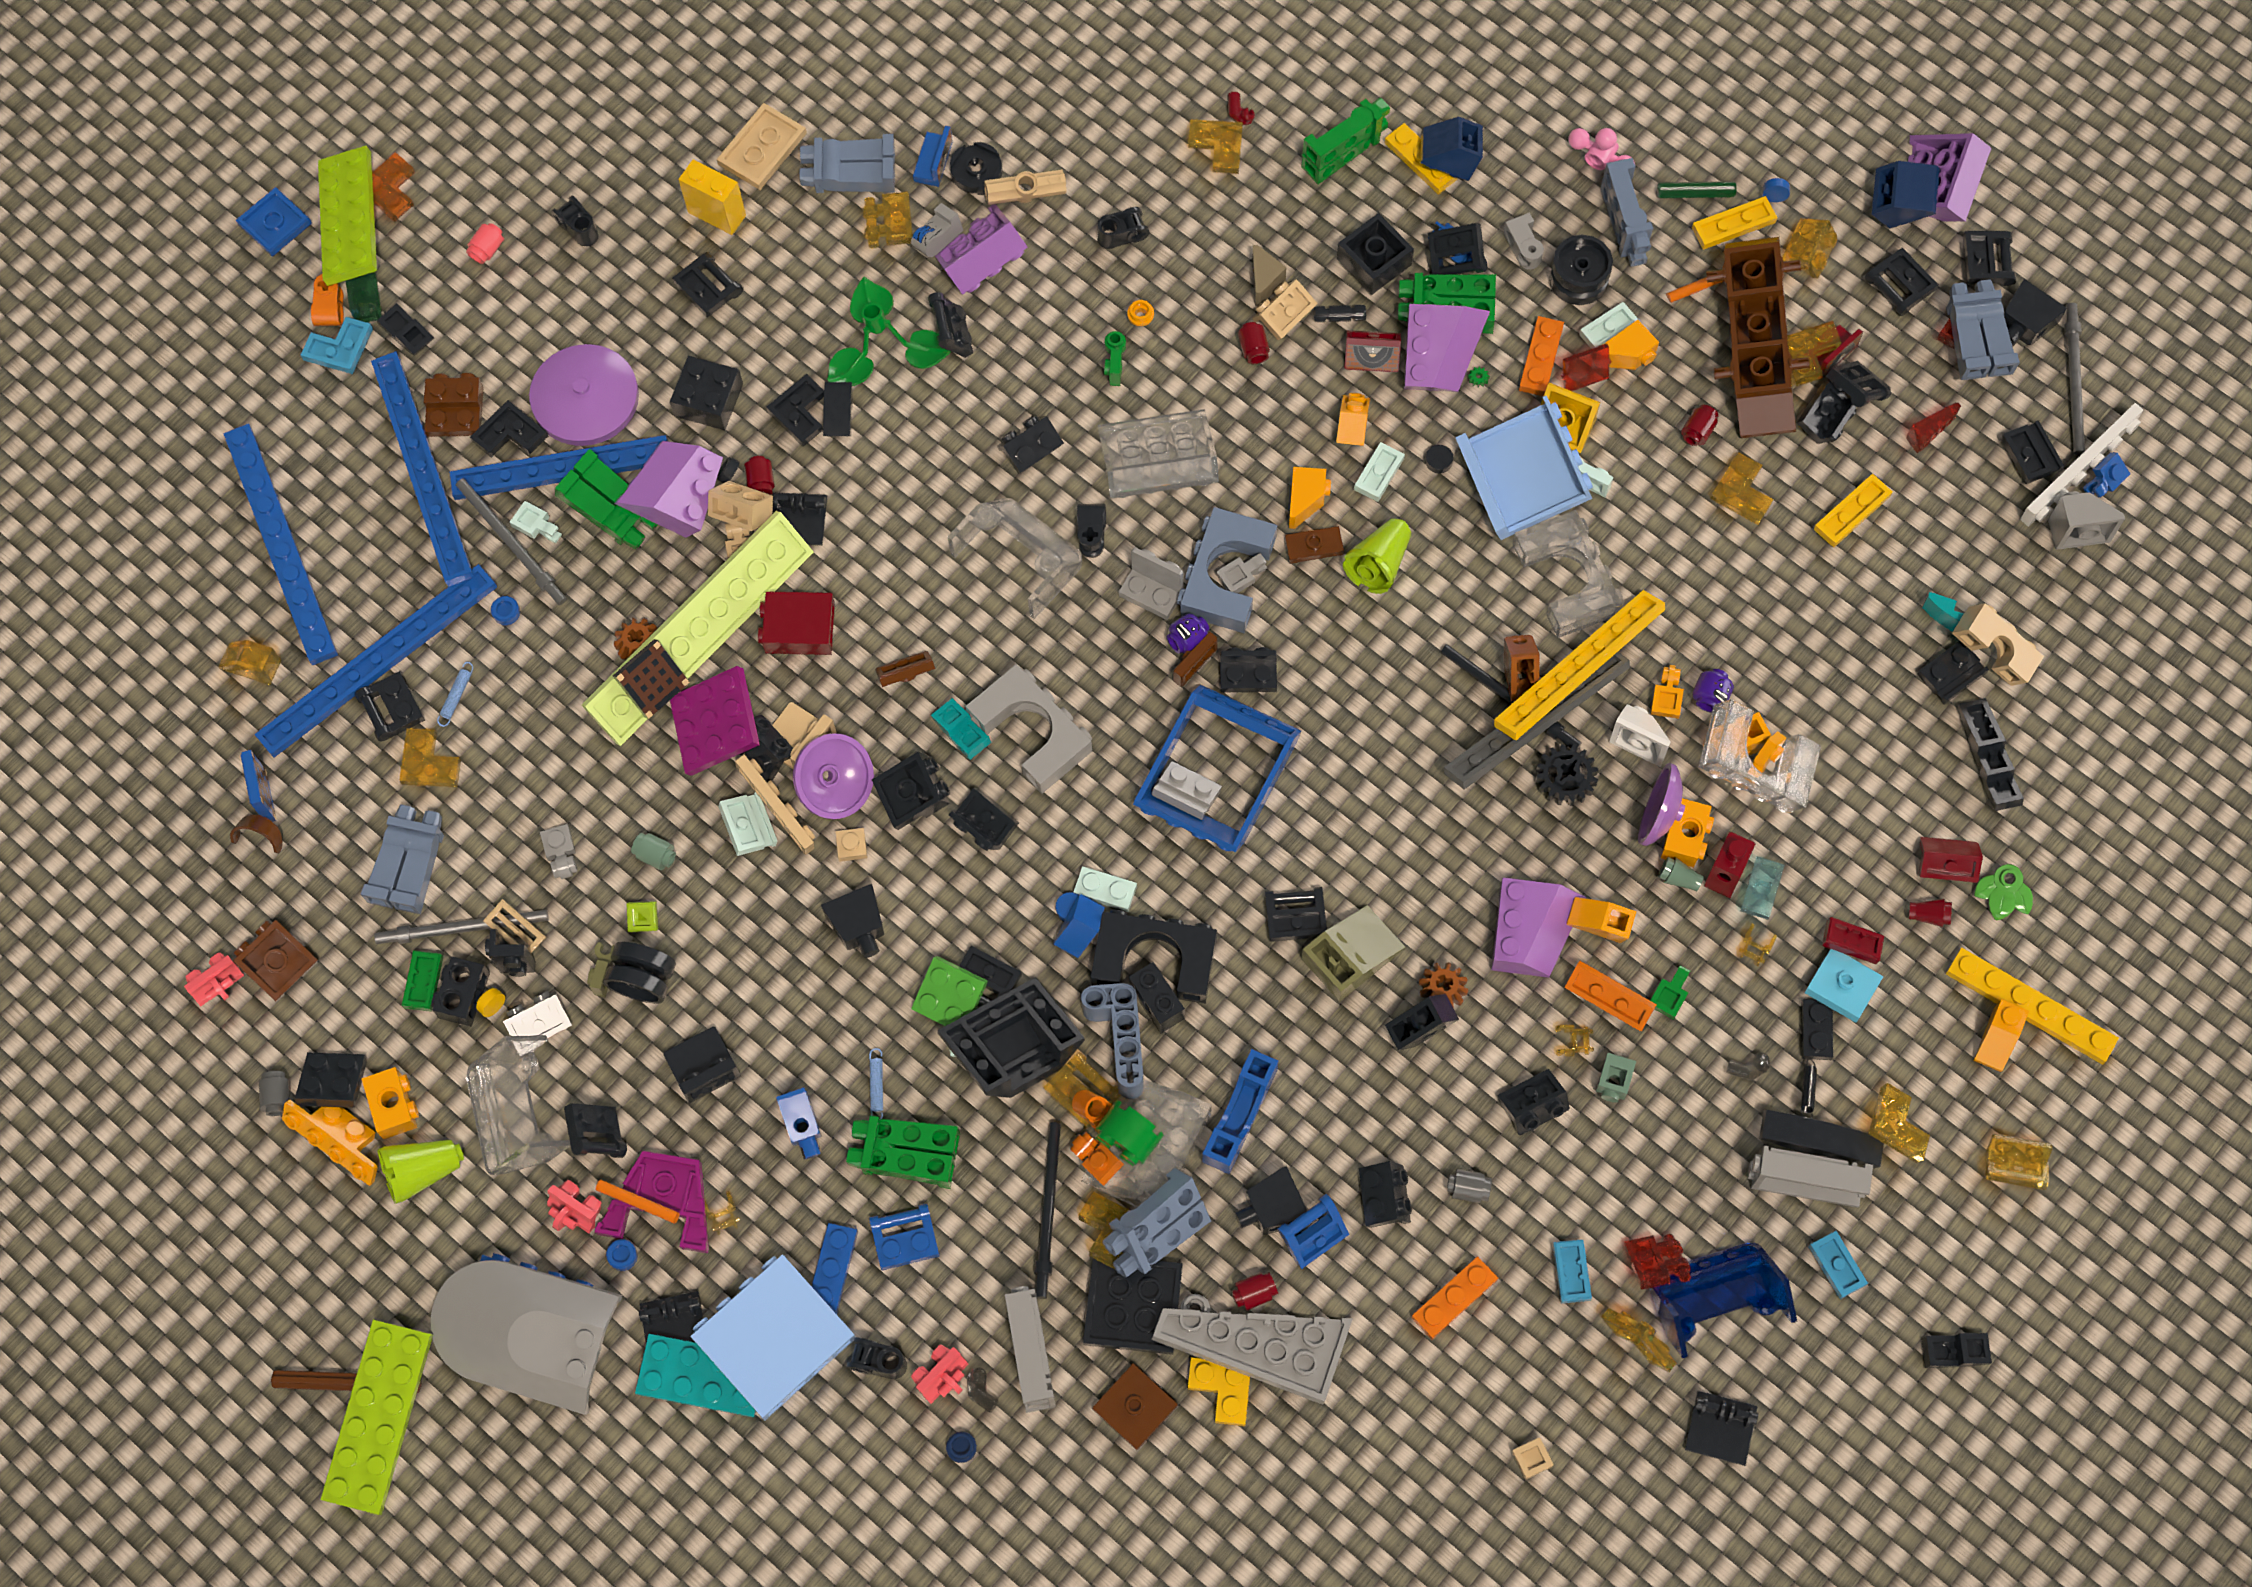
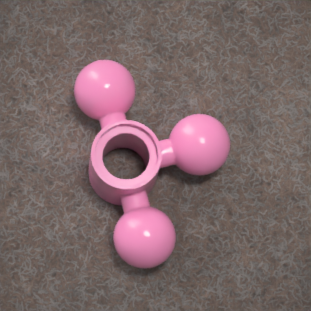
(1600, 151)

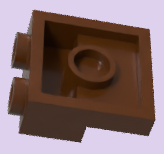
(453, 405)
(274, 959)

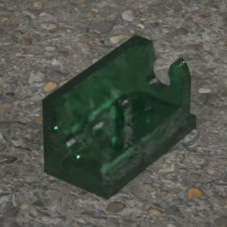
(364, 297)

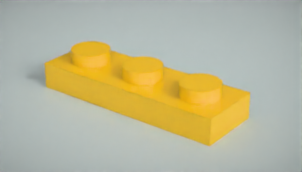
(1407, 147)
(1734, 222)
(1853, 510)

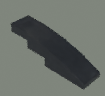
(1989, 754)
(1820, 1138)

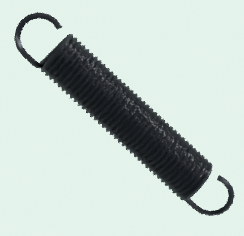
(1809, 1089)

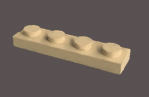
(769, 795)

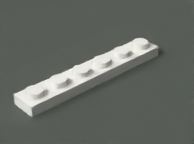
(2076, 471)

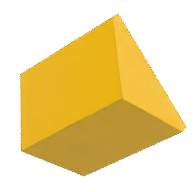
(1577, 413)

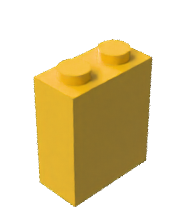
(712, 197)

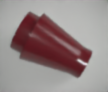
(1931, 912)

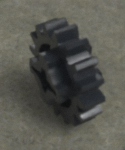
(1560, 767)

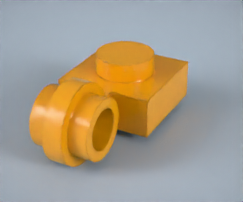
(1668, 699)

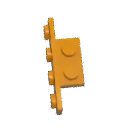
(337, 1135)

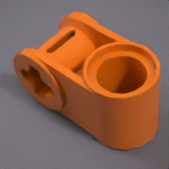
(327, 304)
(1098, 1110)

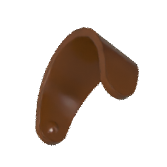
(260, 825)

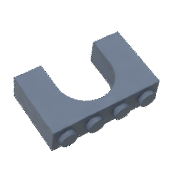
(1224, 534)

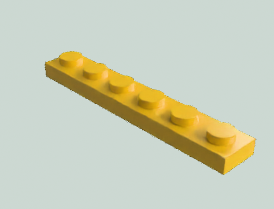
(2043, 1011)

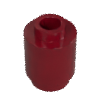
(1254, 343)
(1700, 425)
(759, 474)
(1254, 1290)

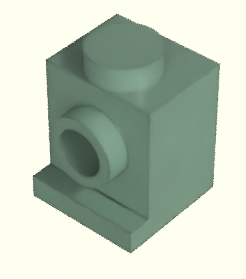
(1620, 1069)

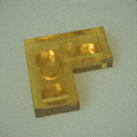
(1223, 138)
(1811, 344)
(1735, 490)
(421, 766)
(1891, 1127)
(1099, 1214)
(1642, 1336)

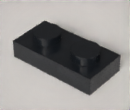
(1816, 1030)

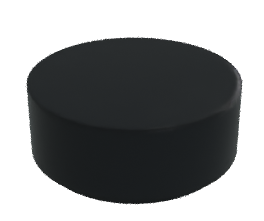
(1439, 459)
(728, 469)

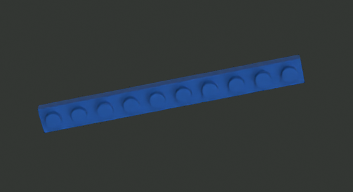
(422, 469)
(280, 544)
(374, 662)

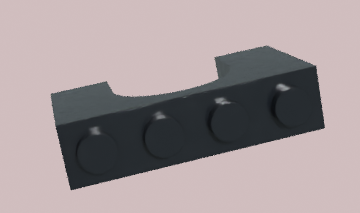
(1122, 932)

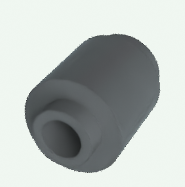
(273, 1092)
(1469, 1186)

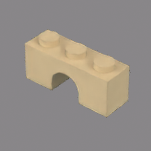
(2016, 657)

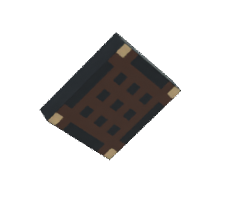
(651, 679)

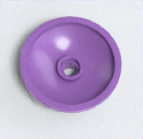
(848, 778)
(1662, 806)

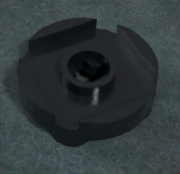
(972, 155)

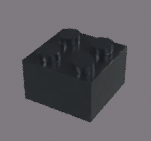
(1375, 253)
(706, 392)

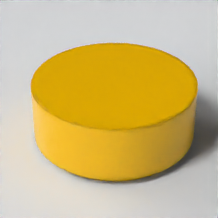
(490, 1002)

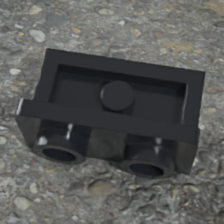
(1826, 414)
(1030, 443)
(771, 751)
(984, 820)
(509, 958)
(1385, 1194)

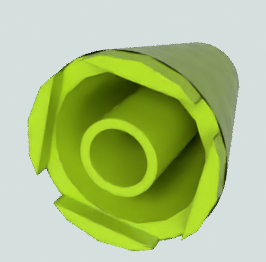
(1378, 556)
(417, 1166)

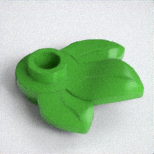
(2003, 896)

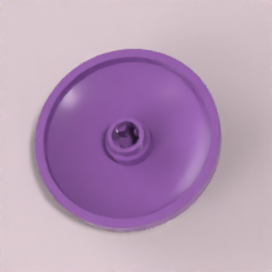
(584, 395)

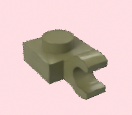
(596, 974)

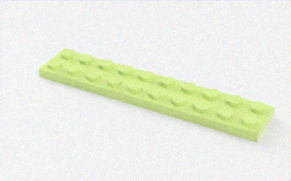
(709, 616)

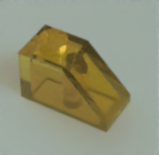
(251, 661)

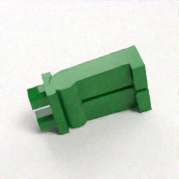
(1345, 141)
(1451, 290)
(593, 492)
(906, 1150)

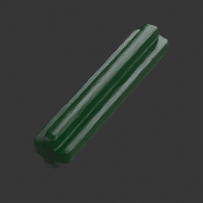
(1696, 189)

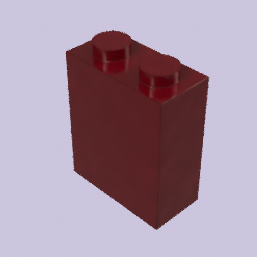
(797, 623)

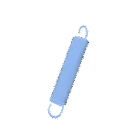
(455, 694)
(876, 1084)

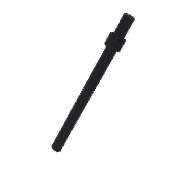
(1555, 731)
(1043, 1266)

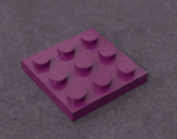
(714, 721)

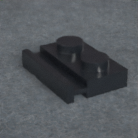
(2032, 452)
(1952, 672)

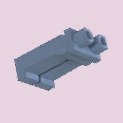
(850, 165)
(1624, 211)
(1980, 332)
(405, 861)
(1157, 1225)

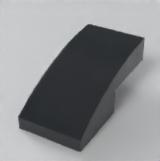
(405, 330)
(837, 409)
(1956, 1350)

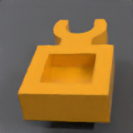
(1770, 751)

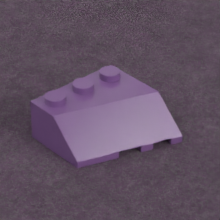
(1961, 167)
(981, 251)
(1440, 345)
(674, 487)
(1531, 926)

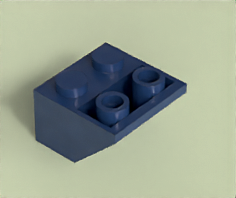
(1453, 147)
(1905, 192)

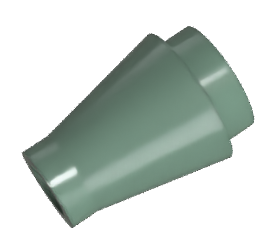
(1679, 874)

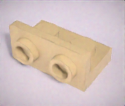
(1285, 308)

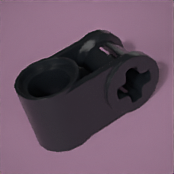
(574, 219)
(1123, 227)
(1091, 526)
(871, 1356)

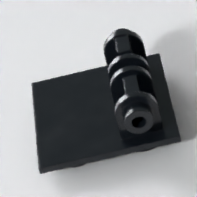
(804, 513)
(672, 1316)
(1721, 1428)

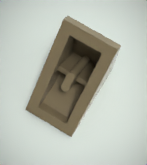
(1267, 274)

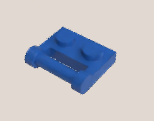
(1316, 1238)
(905, 1246)

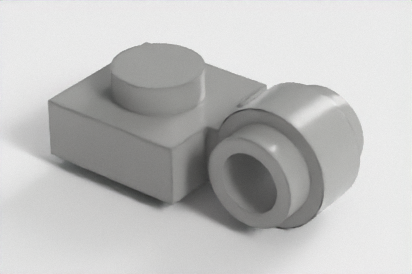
(557, 846)

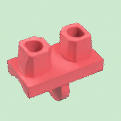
(214, 980)
(569, 1211)
(943, 1376)

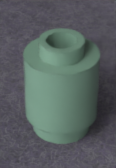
(653, 851)

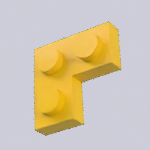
(1230, 1386)

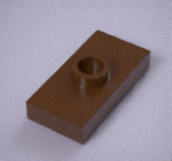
(1314, 544)
(1194, 659)
(905, 669)

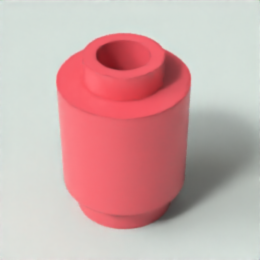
(484, 243)

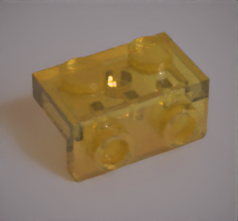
(1811, 244)
(2018, 1161)

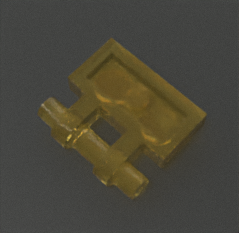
(896, 218)

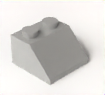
(2083, 521)

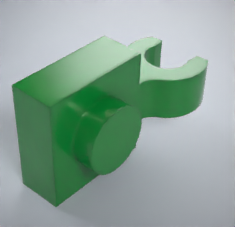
(1669, 995)

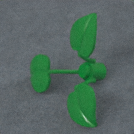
(870, 306)

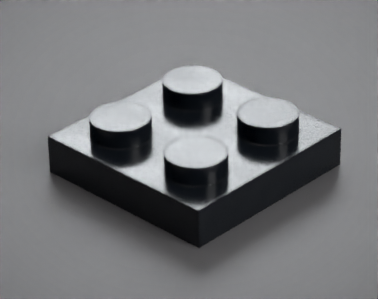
(330, 1080)

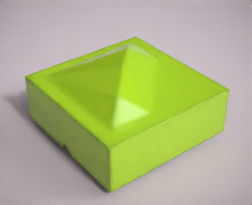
(642, 916)

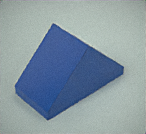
(1079, 926)

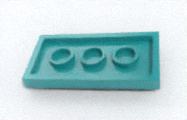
(686, 1375)

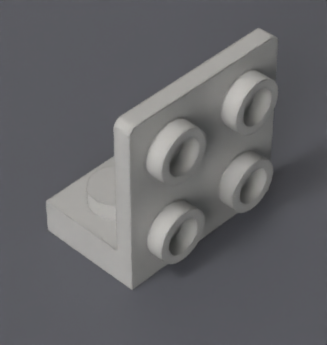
(1152, 583)

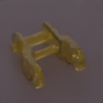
(1747, 940)
(1574, 1032)
(710, 1215)

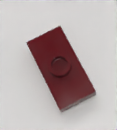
(1853, 940)

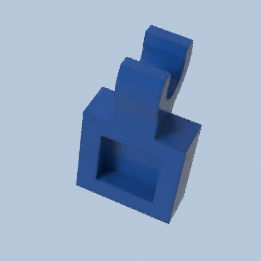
(2109, 475)

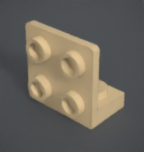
(800, 728)

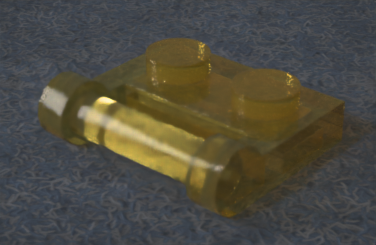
(1065, 1086)

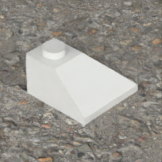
(1640, 735)

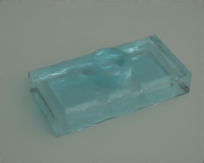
(1762, 888)

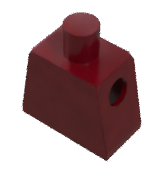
(1730, 861)

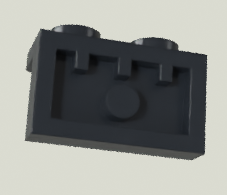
(1248, 670)
(1535, 1101)

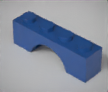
(1241, 1112)

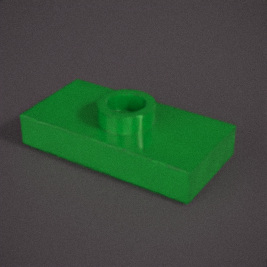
(422, 980)

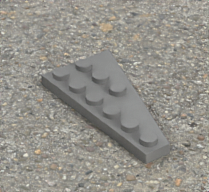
(1272, 1348)

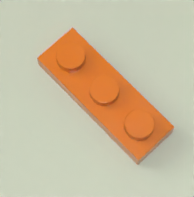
(1541, 356)
(1610, 996)
(1454, 1298)

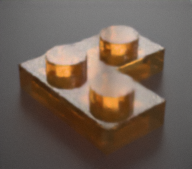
(386, 185)

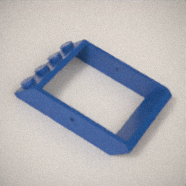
(1245, 716)

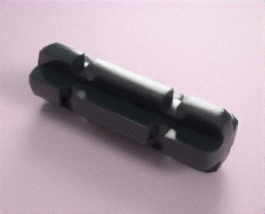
(1340, 313)

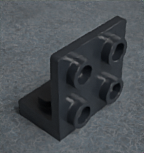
(701, 1064)

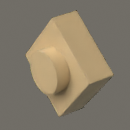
(851, 844)
(1532, 1458)

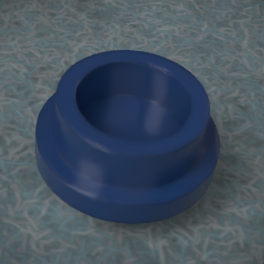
(961, 1447)

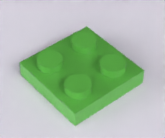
(948, 992)

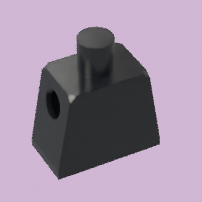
(2031, 314)
(856, 920)
(1272, 1203)

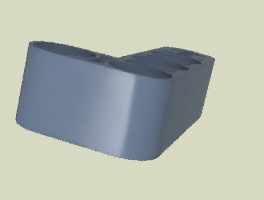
(1123, 1040)

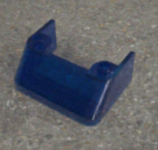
(1721, 1285)

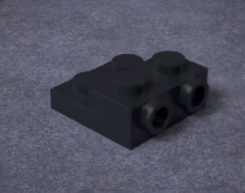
(911, 790)

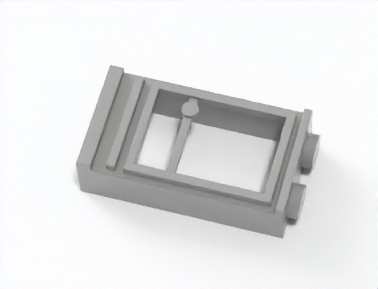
(1810, 1177)
(1030, 1349)

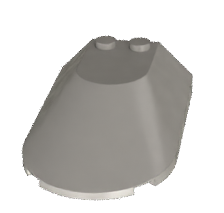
(522, 1331)

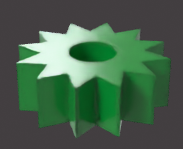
(1478, 372)

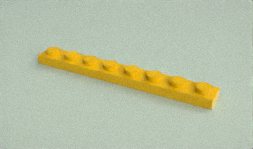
(1579, 665)

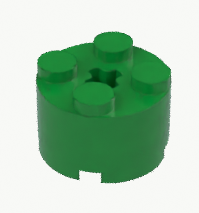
(1128, 1133)

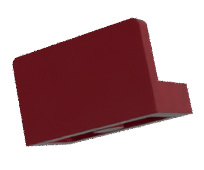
(1950, 859)

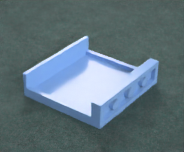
(1526, 469)
(772, 1336)

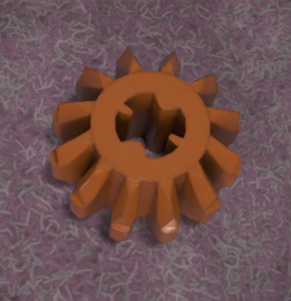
(627, 639)
(1449, 979)

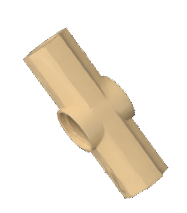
(1008, 189)

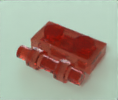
(1648, 1261)

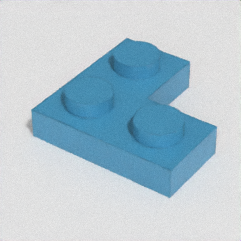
(341, 352)

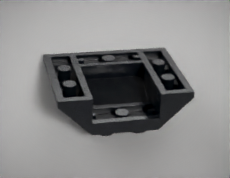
(1013, 1040)

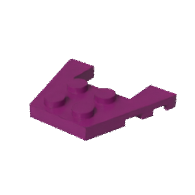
(671, 1183)

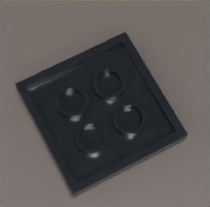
(1127, 1309)

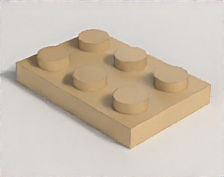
(761, 146)

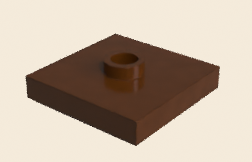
(1134, 1407)

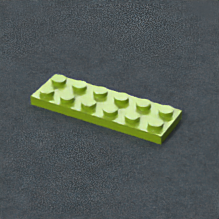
(347, 215)
(377, 1417)

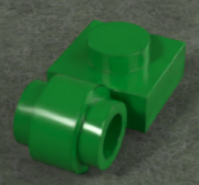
(1114, 345)

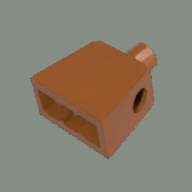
(1520, 656)

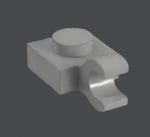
(1239, 575)

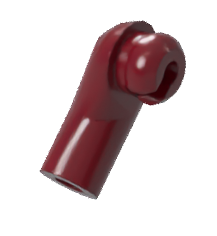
(1238, 113)

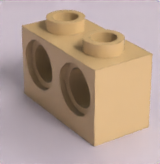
(739, 505)

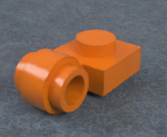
(1099, 1160)

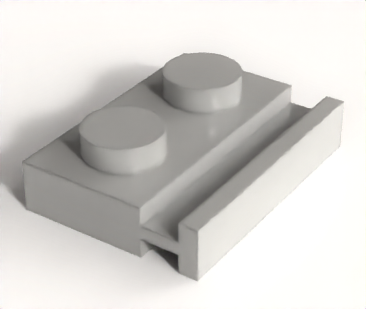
(1186, 790)

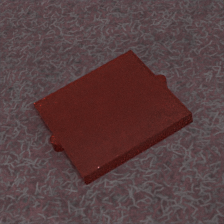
(1586, 368)

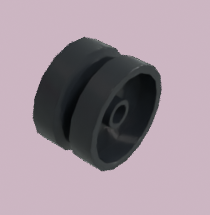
(1581, 269)
(639, 972)

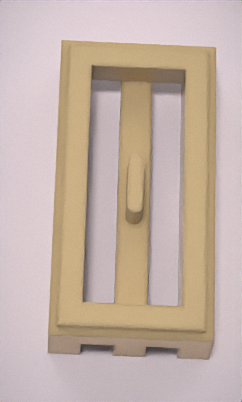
(533, 945)

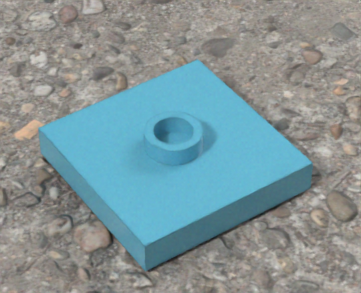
(1844, 985)

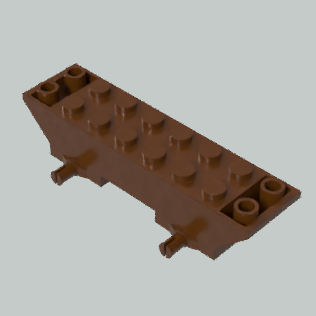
(1759, 336)

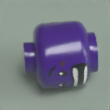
(1187, 633)
(1712, 689)

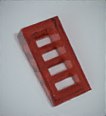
(1929, 428)

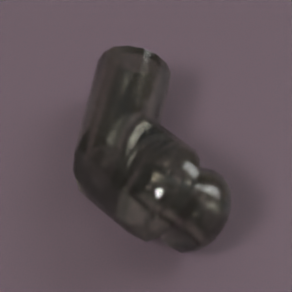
(1750, 1069)
(978, 1391)

